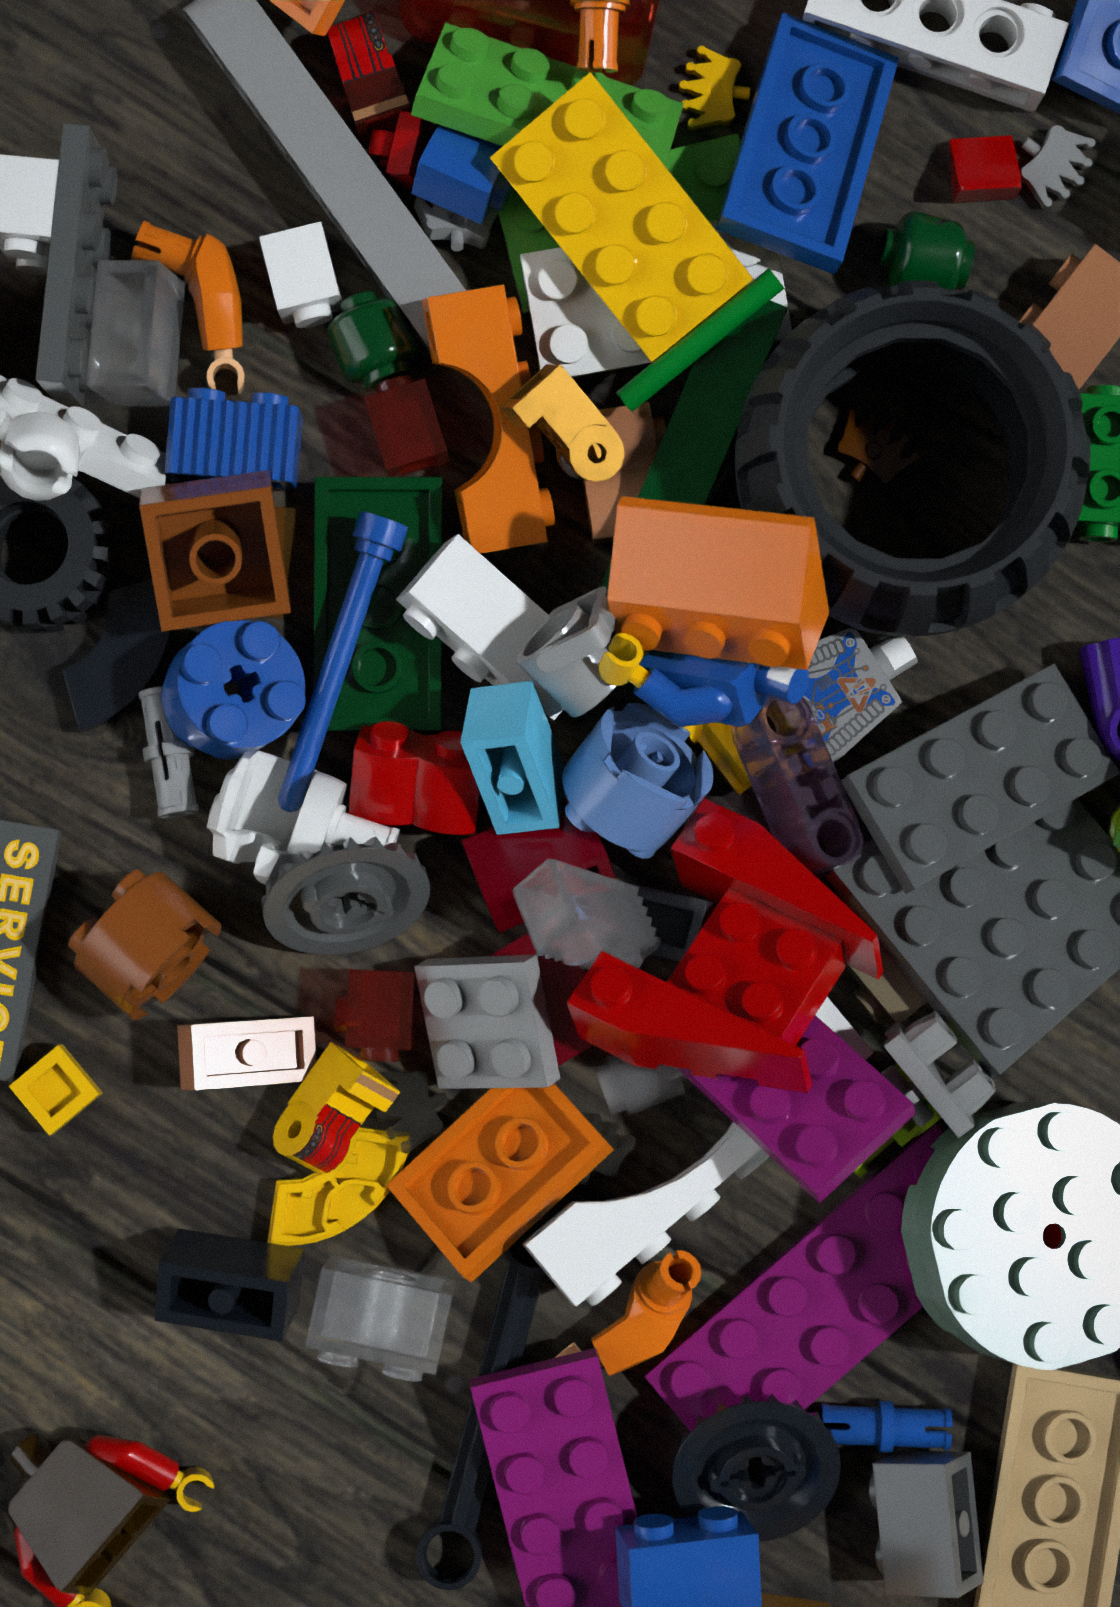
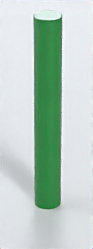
(700, 340)

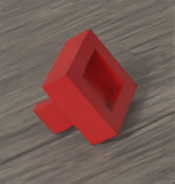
(402, 149)

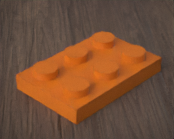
(498, 1172)

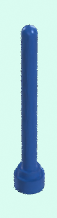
(376, 543)

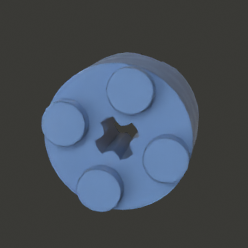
(635, 779)

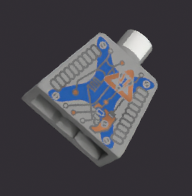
(852, 685)

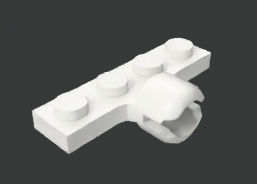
(51, 442)

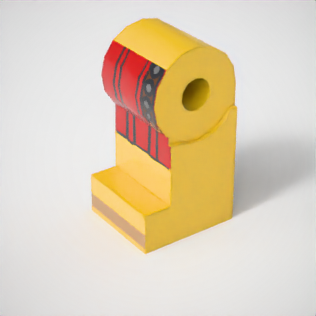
(330, 1109)

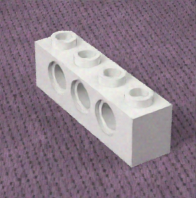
(957, 54)

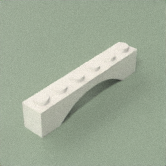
(597, 1238)

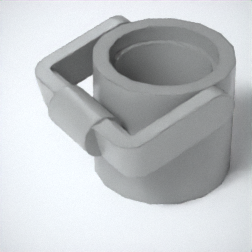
(567, 652)

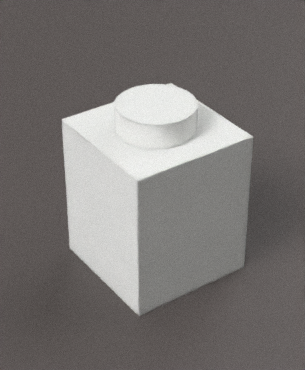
(302, 275)

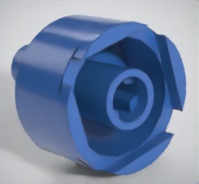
(243, 655)

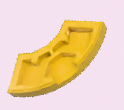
(334, 1201)

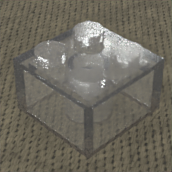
(380, 1317)

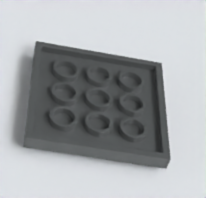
(1006, 934)

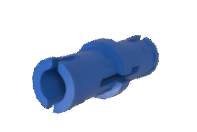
(888, 1426)

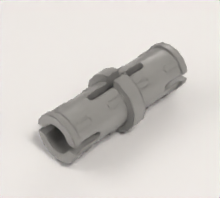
(168, 760)

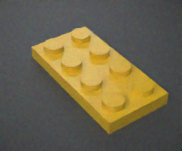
(621, 217)

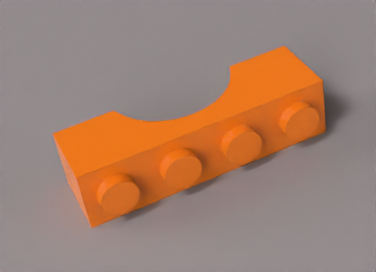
(503, 499)

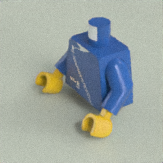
(699, 689)

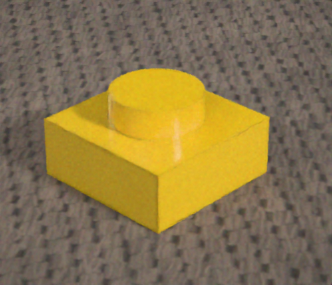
(55, 1089)

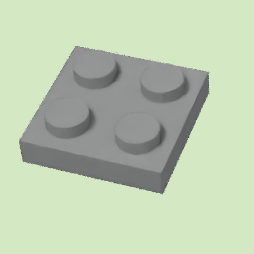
(487, 1022)

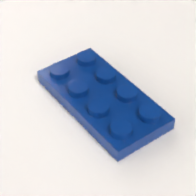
(807, 144)

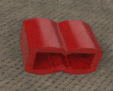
(413, 780)

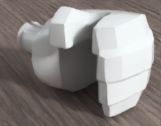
(255, 829)

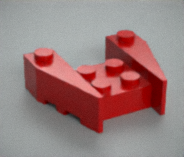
(749, 973)

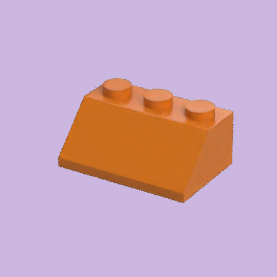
(718, 582)

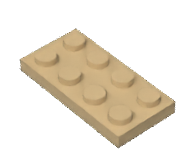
(1055, 1493)

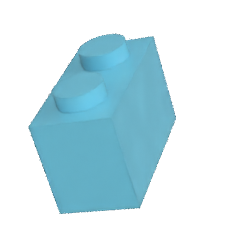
(514, 757)

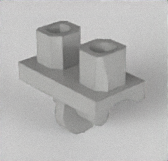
(952, 1097)

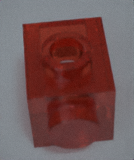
(378, 1013)

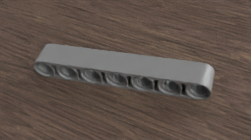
(324, 154)

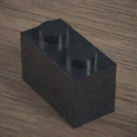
(229, 1284)

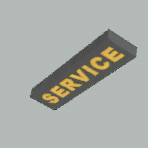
(26, 885)

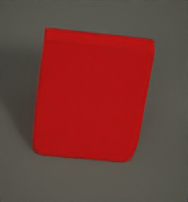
(984, 169)

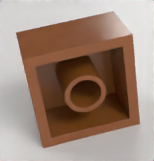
(215, 550)

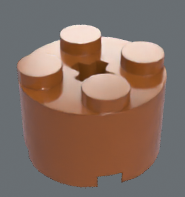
(143, 942)

